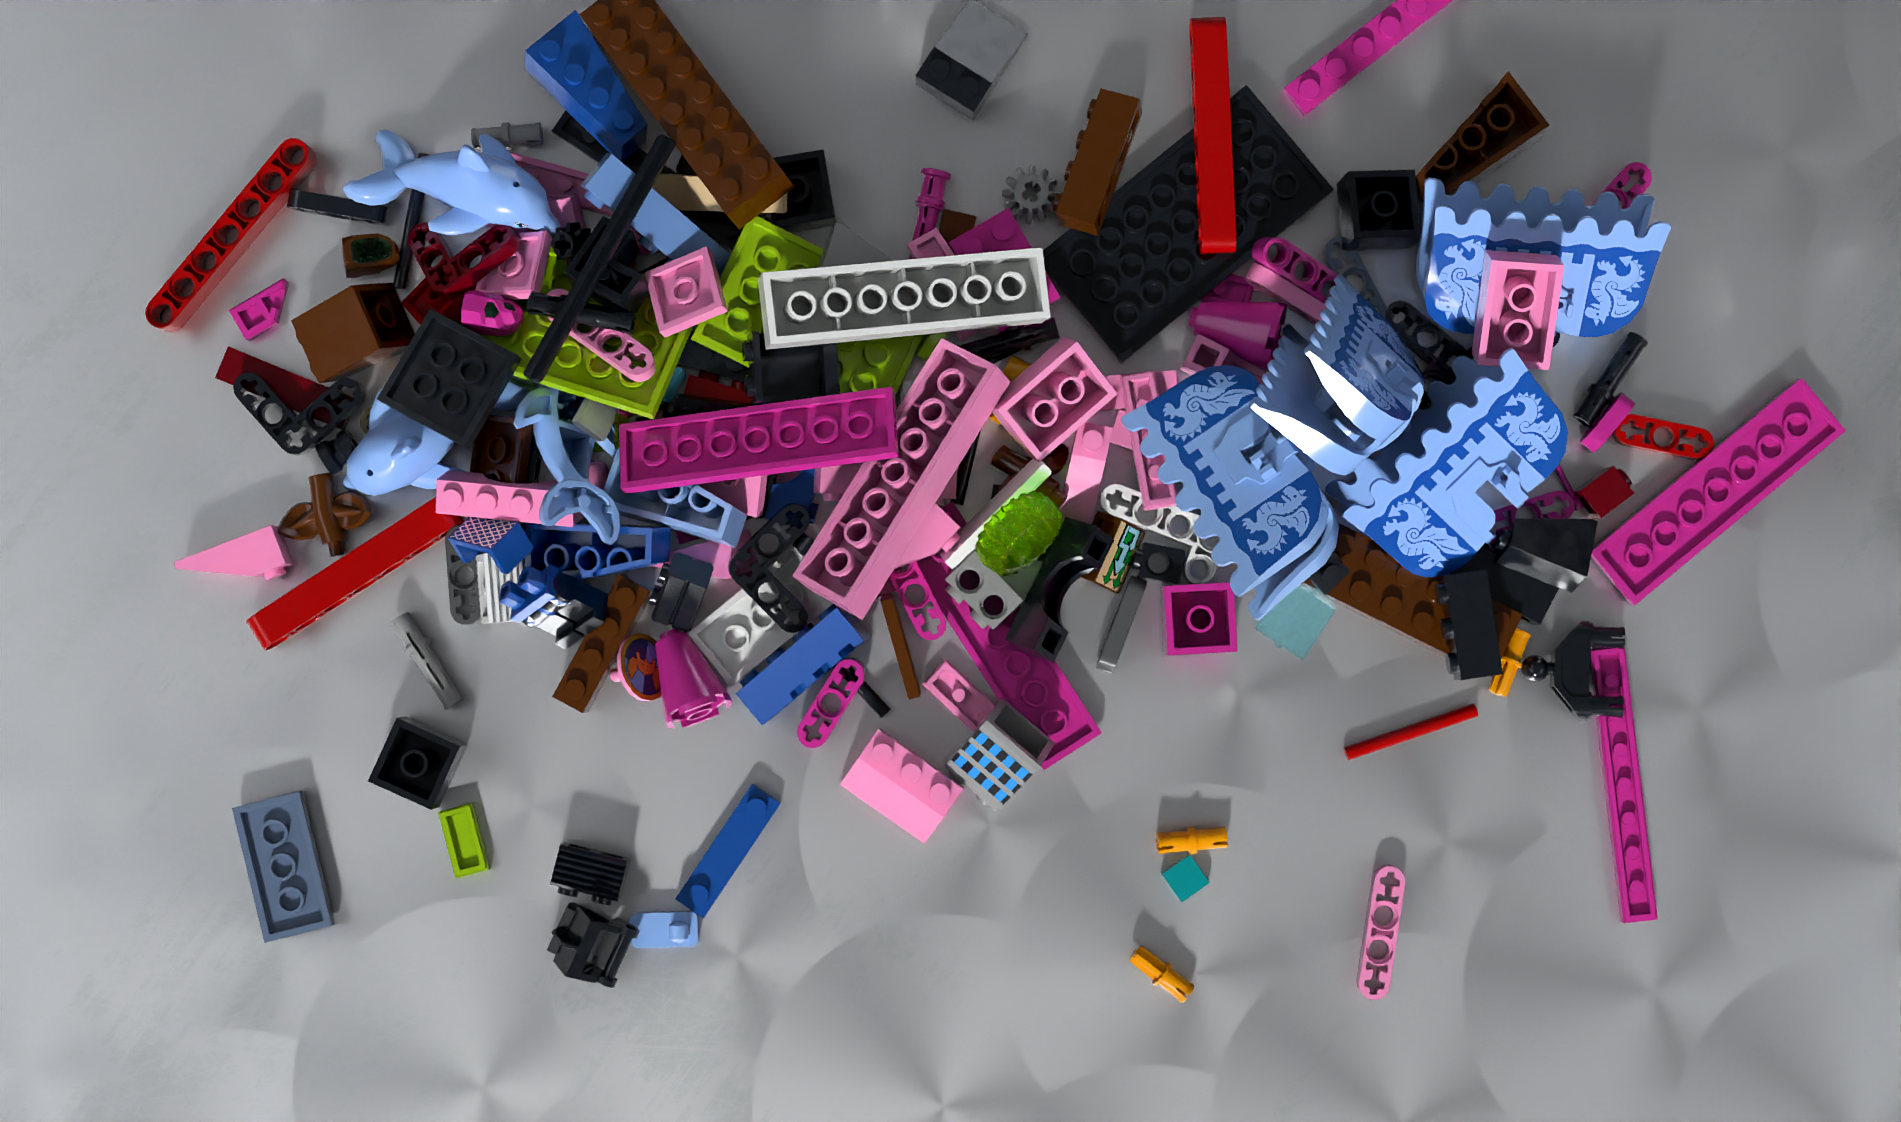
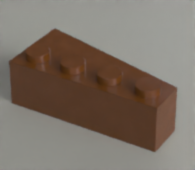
(1487, 139)

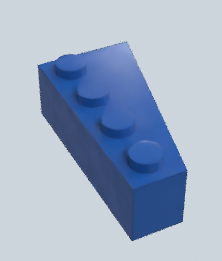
(586, 86)
(584, 556)
(802, 664)

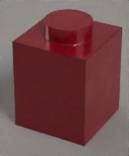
(1604, 492)

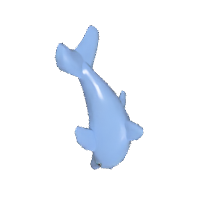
(476, 184)
(406, 452)
(568, 457)

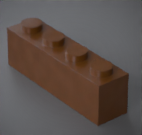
(1098, 161)
(601, 646)

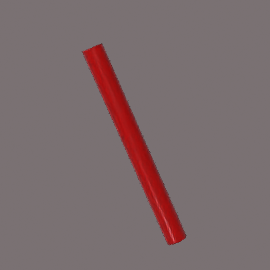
(1410, 732)

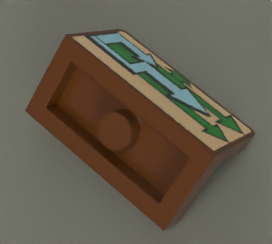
(1121, 554)

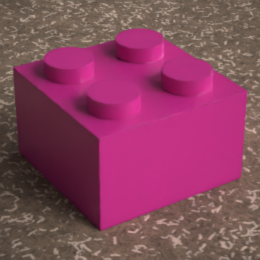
(1198, 619)

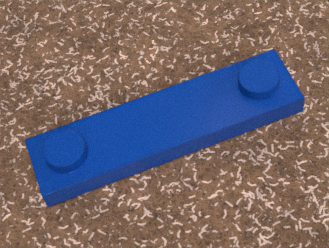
(728, 850)

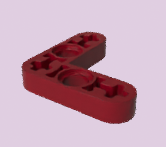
(458, 266)

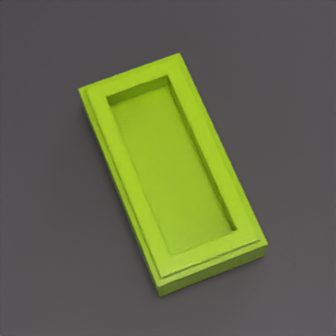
(464, 840)

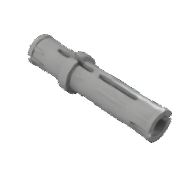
(403, 627)

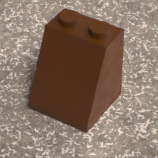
(353, 331)

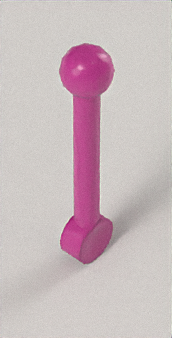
(1578, 504)

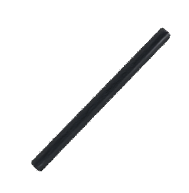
(599, 258)

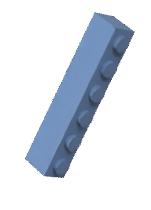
(657, 220)

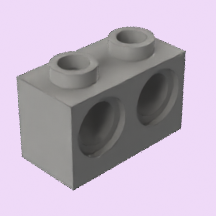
(989, 585)

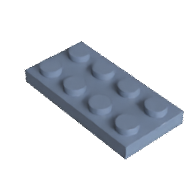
(283, 866)

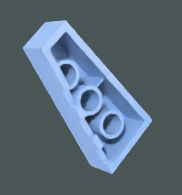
(681, 508)

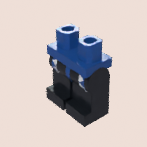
(555, 603)

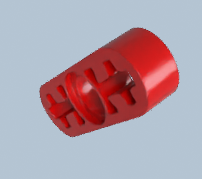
(1688, 432)

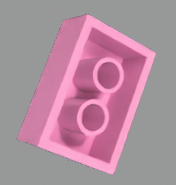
(1517, 307)
(1052, 398)

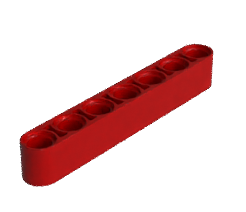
(1212, 135)
(215, 239)
(351, 574)

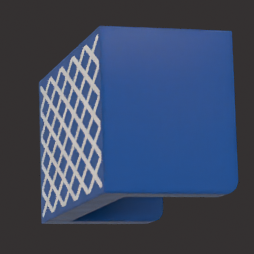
(500, 538)

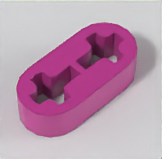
(1607, 422)

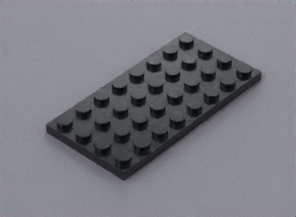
(1147, 254)

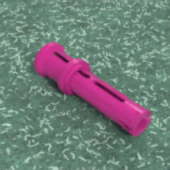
(930, 200)

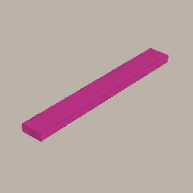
(1623, 790)

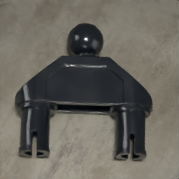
(1571, 670)

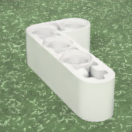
(1161, 527)

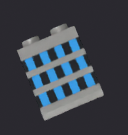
(999, 755)

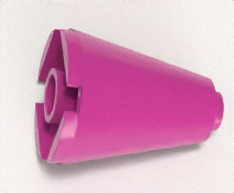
(1243, 327)
(687, 681)

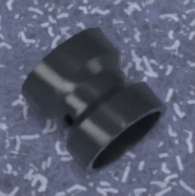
(337, 451)

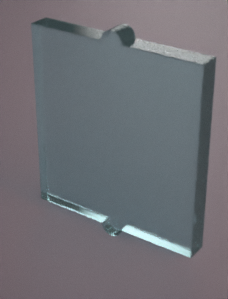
(1296, 621)

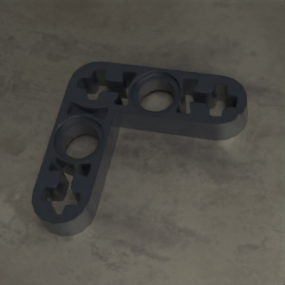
(1437, 365)
(290, 421)
(762, 575)

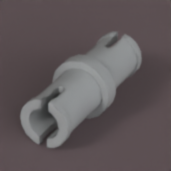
(510, 135)

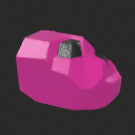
(490, 314)

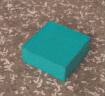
(1185, 877)

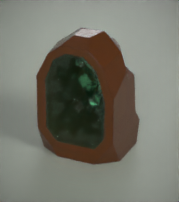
(368, 254)

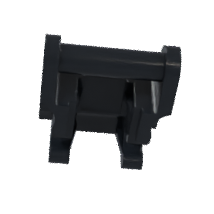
(577, 941)

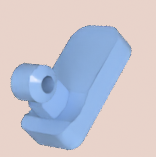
(665, 929)

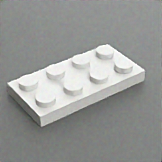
(743, 634)

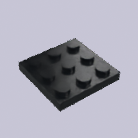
(449, 379)

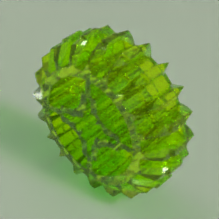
(1019, 533)

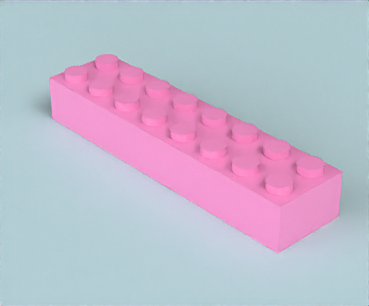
(896, 494)

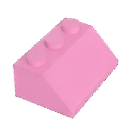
(902, 785)

